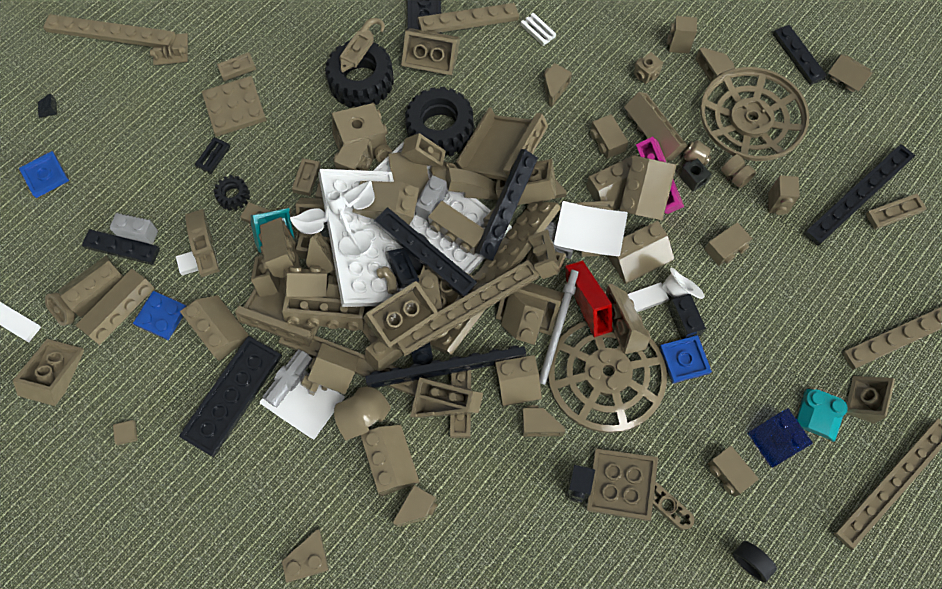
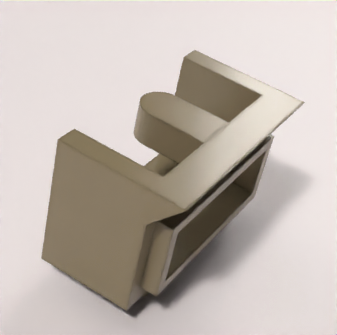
(545, 252)

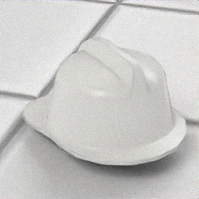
(678, 286)

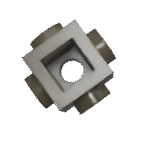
(648, 68)

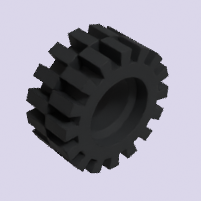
(225, 186)

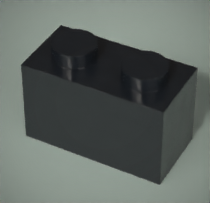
(686, 317)
(580, 483)

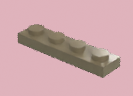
(461, 424)

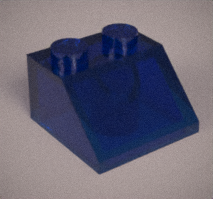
(780, 438)

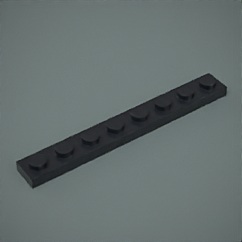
(859, 195)
(438, 368)

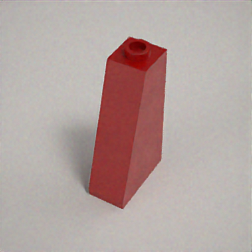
(591, 300)

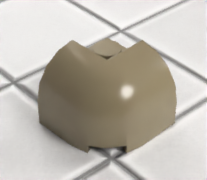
(360, 411)

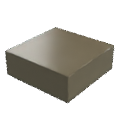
(125, 432)

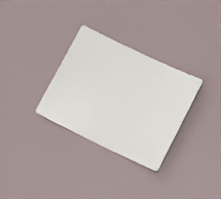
(590, 229)
(306, 411)

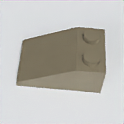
(396, 196)
(48, 372)

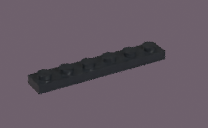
(506, 204)
(425, 252)

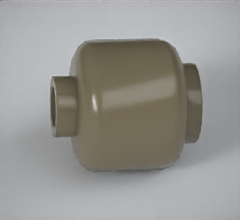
(697, 150)

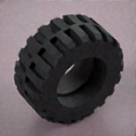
(363, 91)
(441, 103)

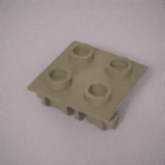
(176, 54)

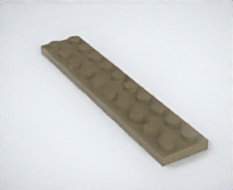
(508, 256)

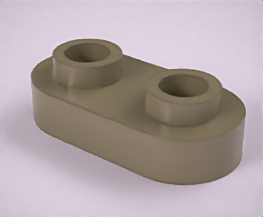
(59, 309)

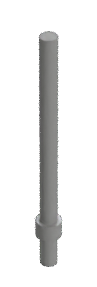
(569, 290)

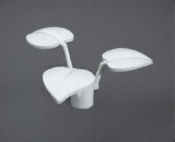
(358, 197)

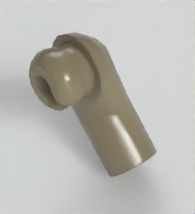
(386, 273)

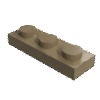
(896, 211)

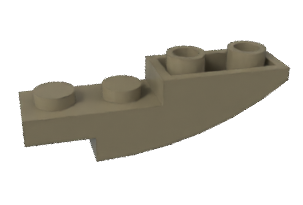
(201, 243)

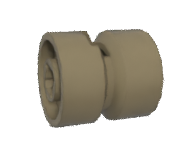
(738, 171)

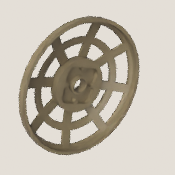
(755, 107)
(604, 384)

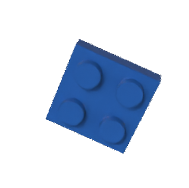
(44, 174)
(160, 315)
(685, 359)

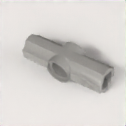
(287, 378)

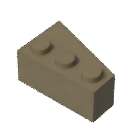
(443, 399)

